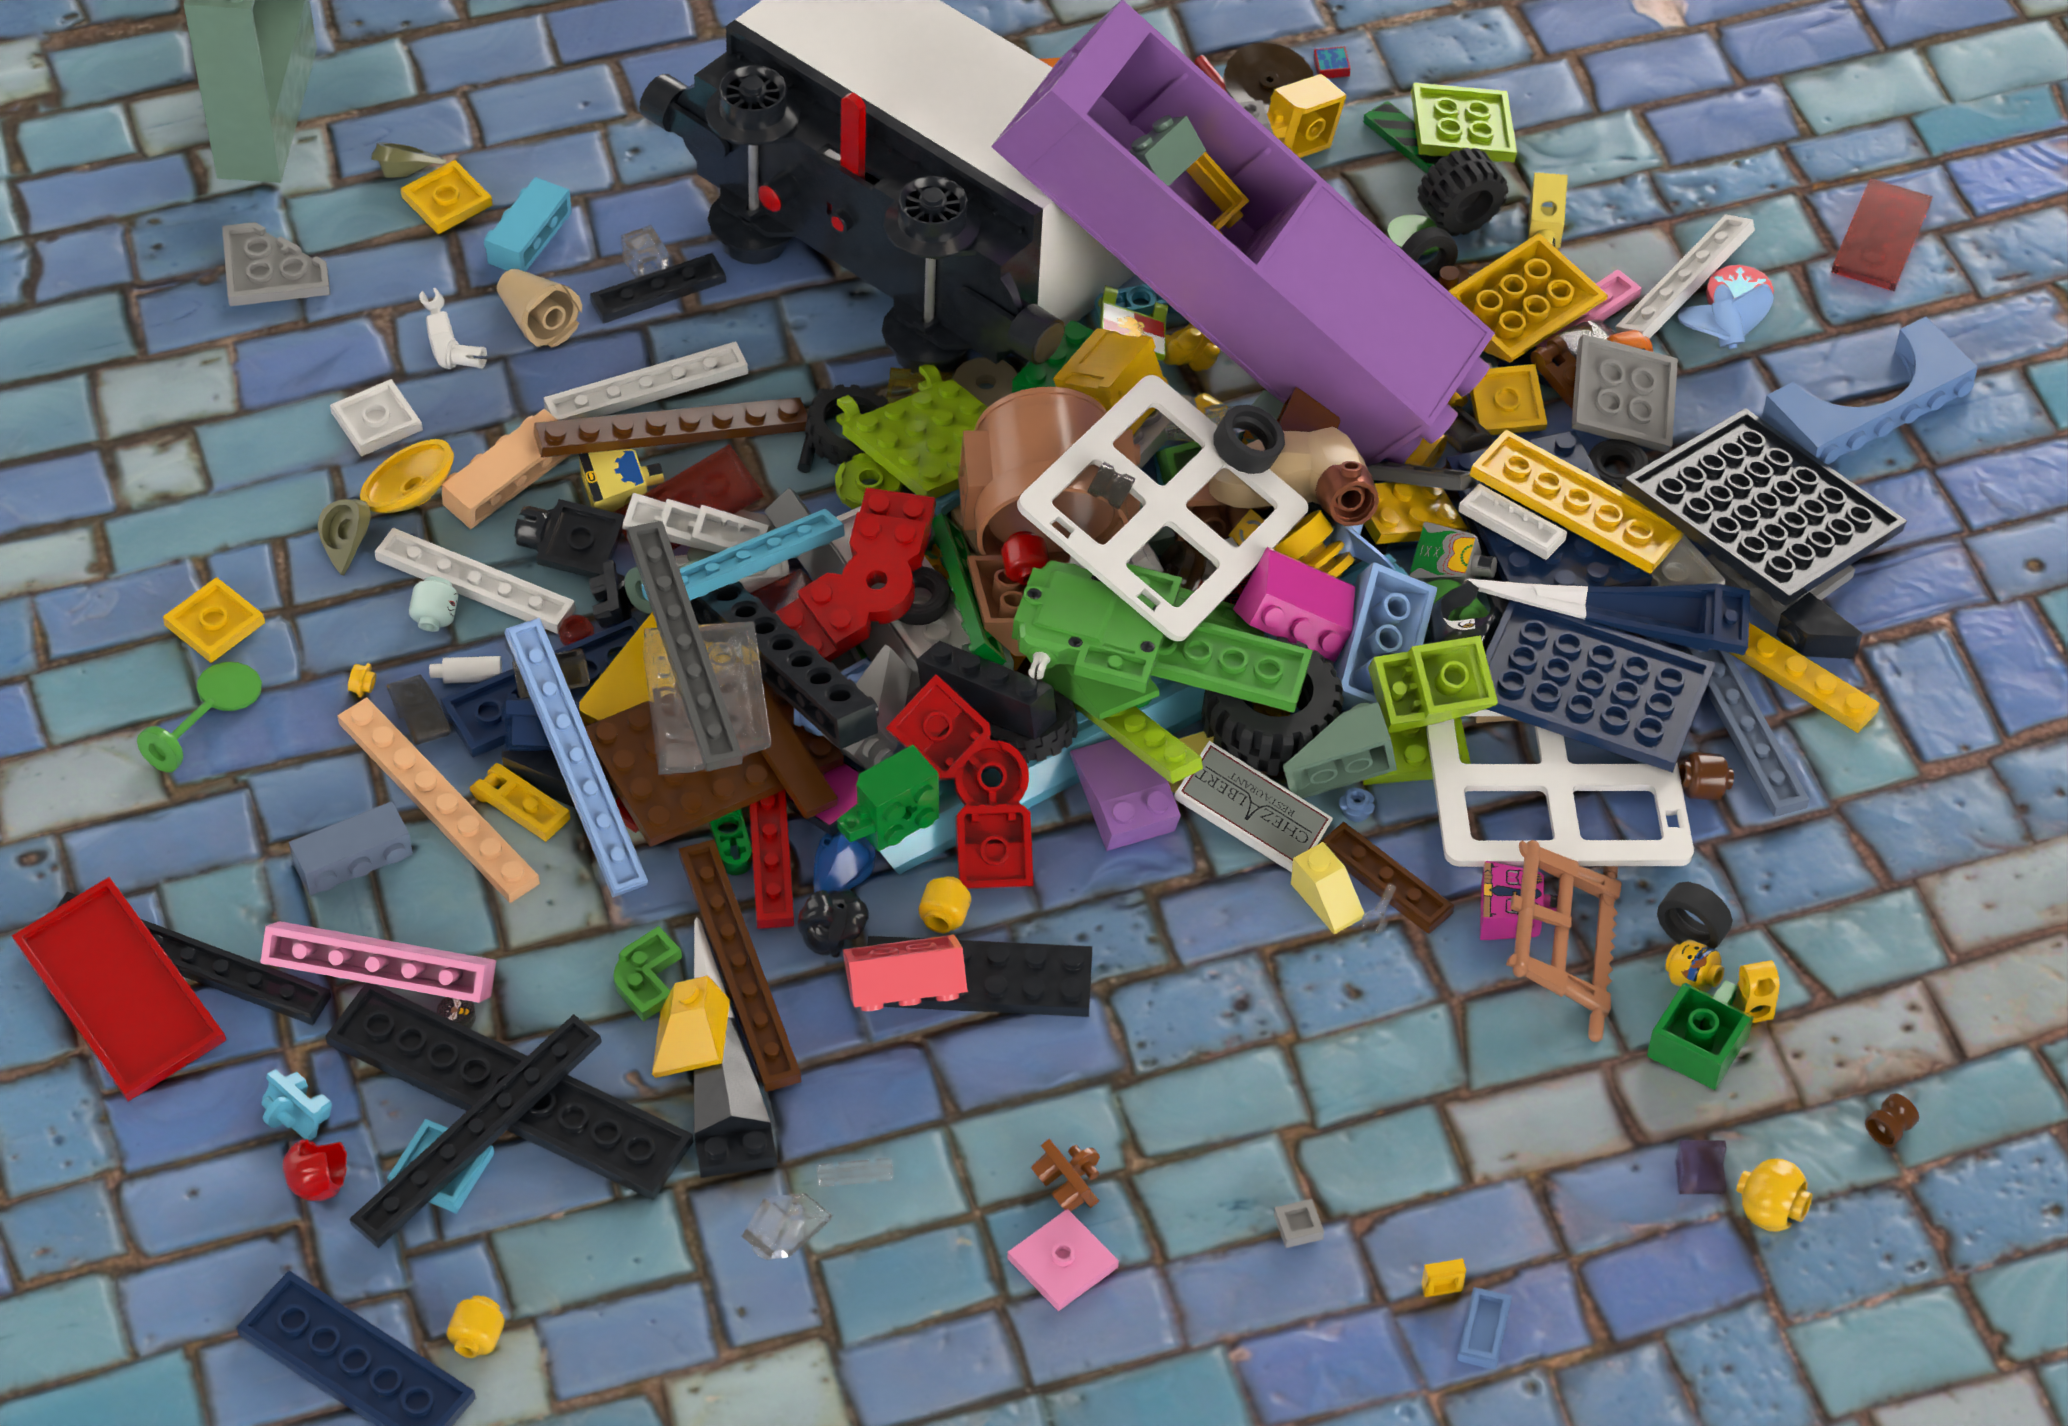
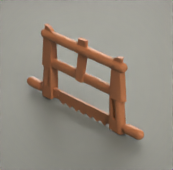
(1553, 976)

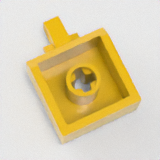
(1306, 114)

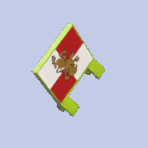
(1134, 323)

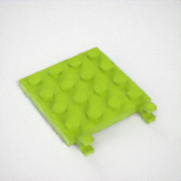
(917, 435)

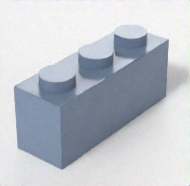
(350, 848)

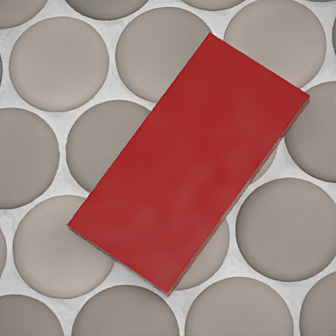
(119, 988)

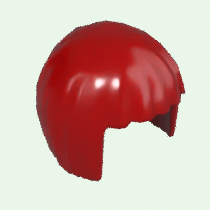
(315, 1170)

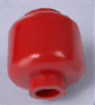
(1021, 554)

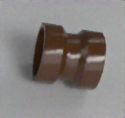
(1895, 1116)

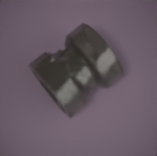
(1111, 485)

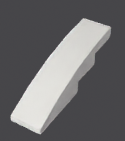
(693, 526)

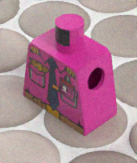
(1497, 887)

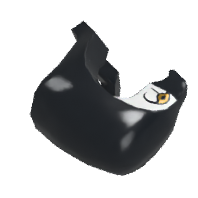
(1444, 630)

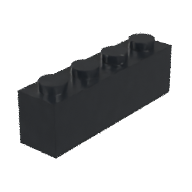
(992, 689)

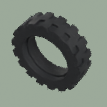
(821, 437)
(1049, 742)

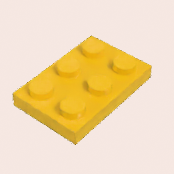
(1406, 508)

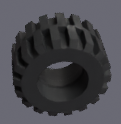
(1462, 191)

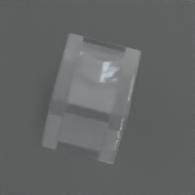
(644, 251)

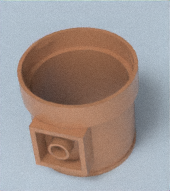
(1014, 447)

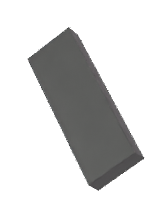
(1422, 475)

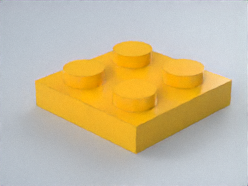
(446, 196)
(1509, 400)
(213, 619)

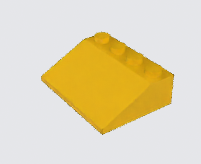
(1527, 296)

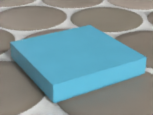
(458, 1189)

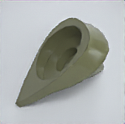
(401, 159)
(342, 530)

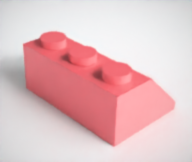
(905, 972)

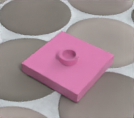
(1062, 1259)

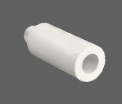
(466, 669)

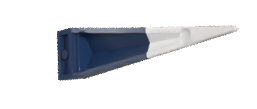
(1680, 614)

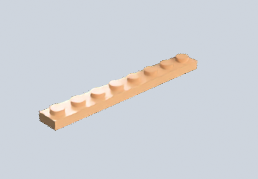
(439, 800)

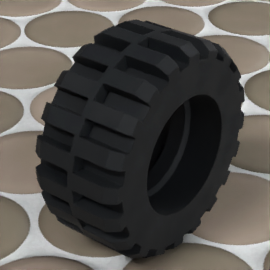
(1271, 740)

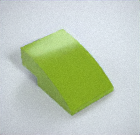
(1432, 683)

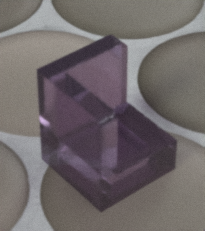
(1701, 1166)

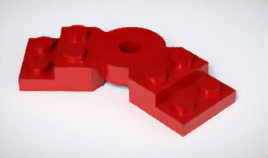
(885, 548)
(992, 825)

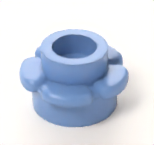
(1357, 811)

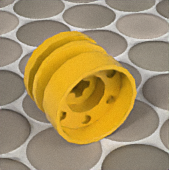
(1307, 545)

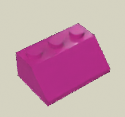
(1298, 603)

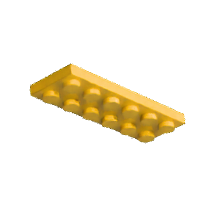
(1576, 501)

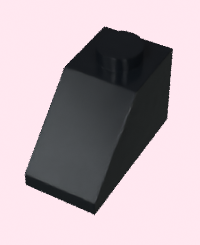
(1817, 630)

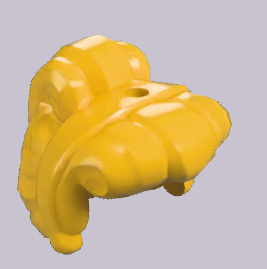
(1190, 348)

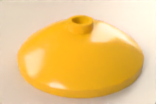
(408, 477)

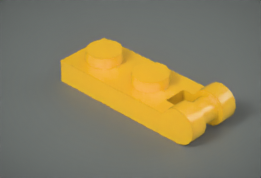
(521, 802)

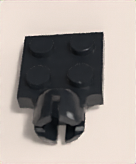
(570, 536)

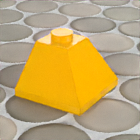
(691, 1027)

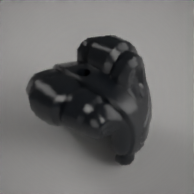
(827, 926)

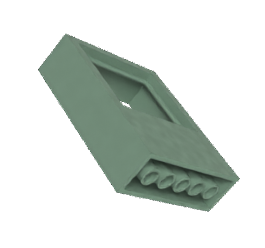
(251, 80)

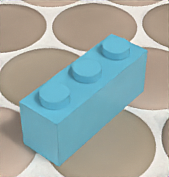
(528, 225)

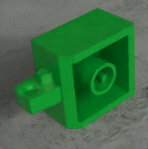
(893, 800)
(1701, 1033)

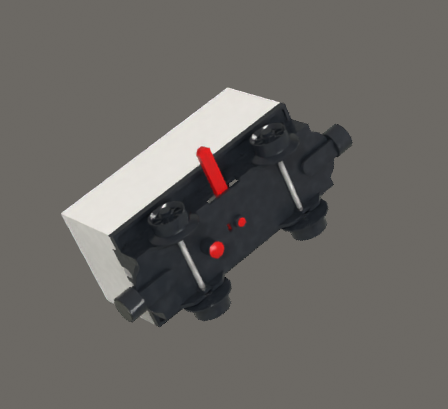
(876, 150)

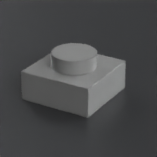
(1298, 1223)

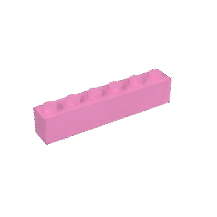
(378, 961)

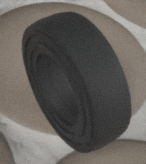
(1429, 238)
(1617, 450)
(937, 605)

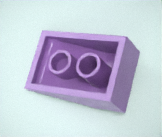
(1124, 794)

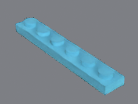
(760, 553)

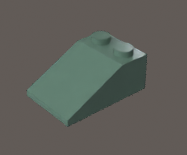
(1168, 147)
(1343, 753)

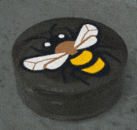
(458, 1011)

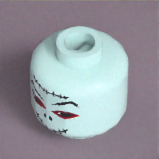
(433, 603)

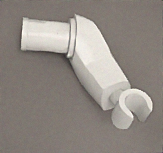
(443, 344)

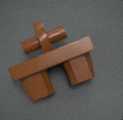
(1054, 1164)

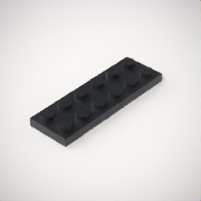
(1017, 978)

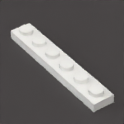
(1687, 275)
(649, 384)
(475, 579)

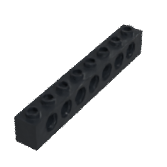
(795, 667)

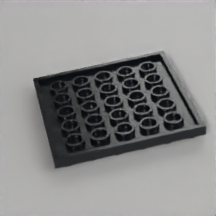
(1764, 506)

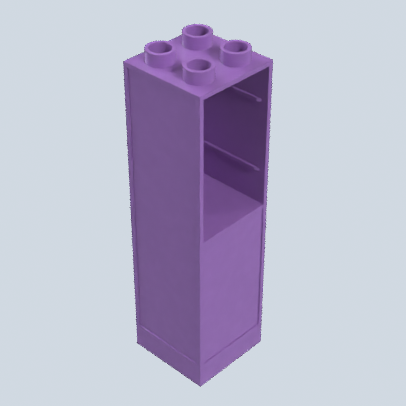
(1288, 292)

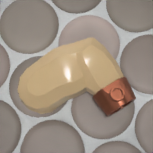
(1320, 468)

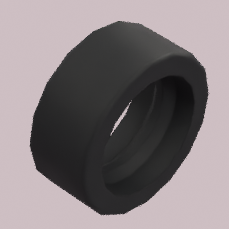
(1238, 454)
(1704, 905)

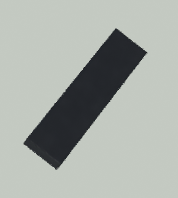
(657, 288)

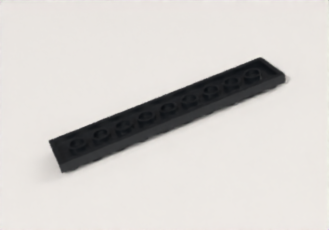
(466, 1065)

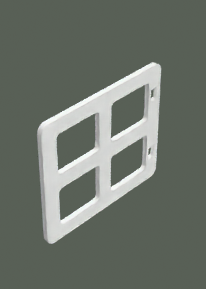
(1161, 507)
(1558, 781)

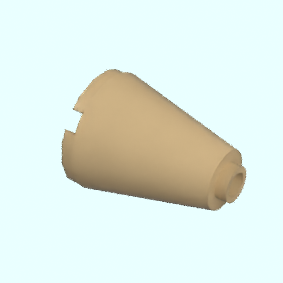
(540, 307)

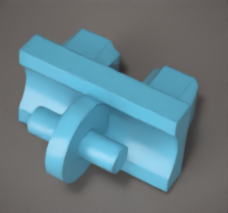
(289, 1105)

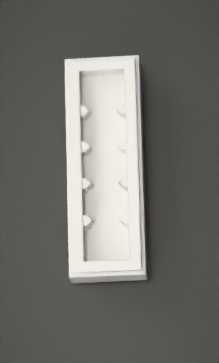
(1512, 521)

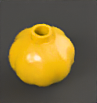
(1774, 1193)

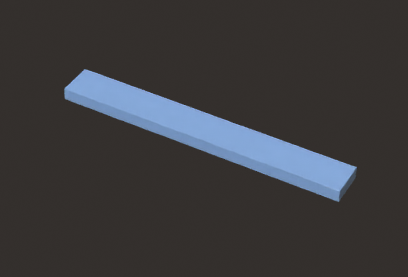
(576, 757)

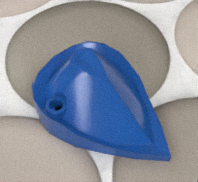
(842, 863)

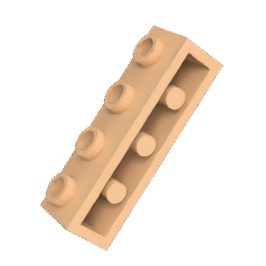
(498, 474)

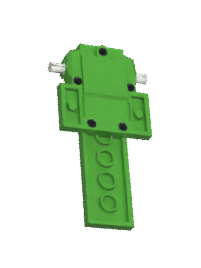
(1083, 623)

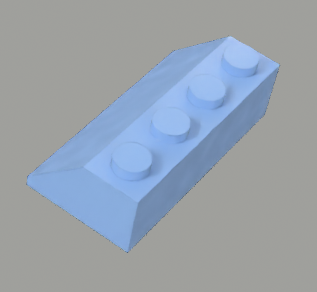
(1387, 619)

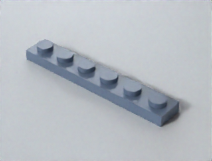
(1752, 735)

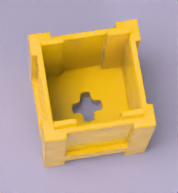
(1110, 367)

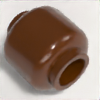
(1705, 776)

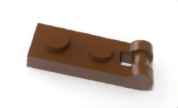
(1561, 377)

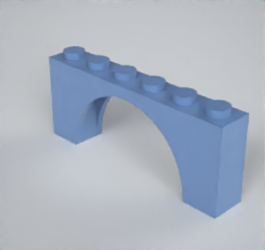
(1828, 430)

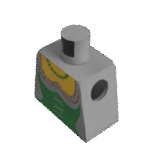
(1449, 555)

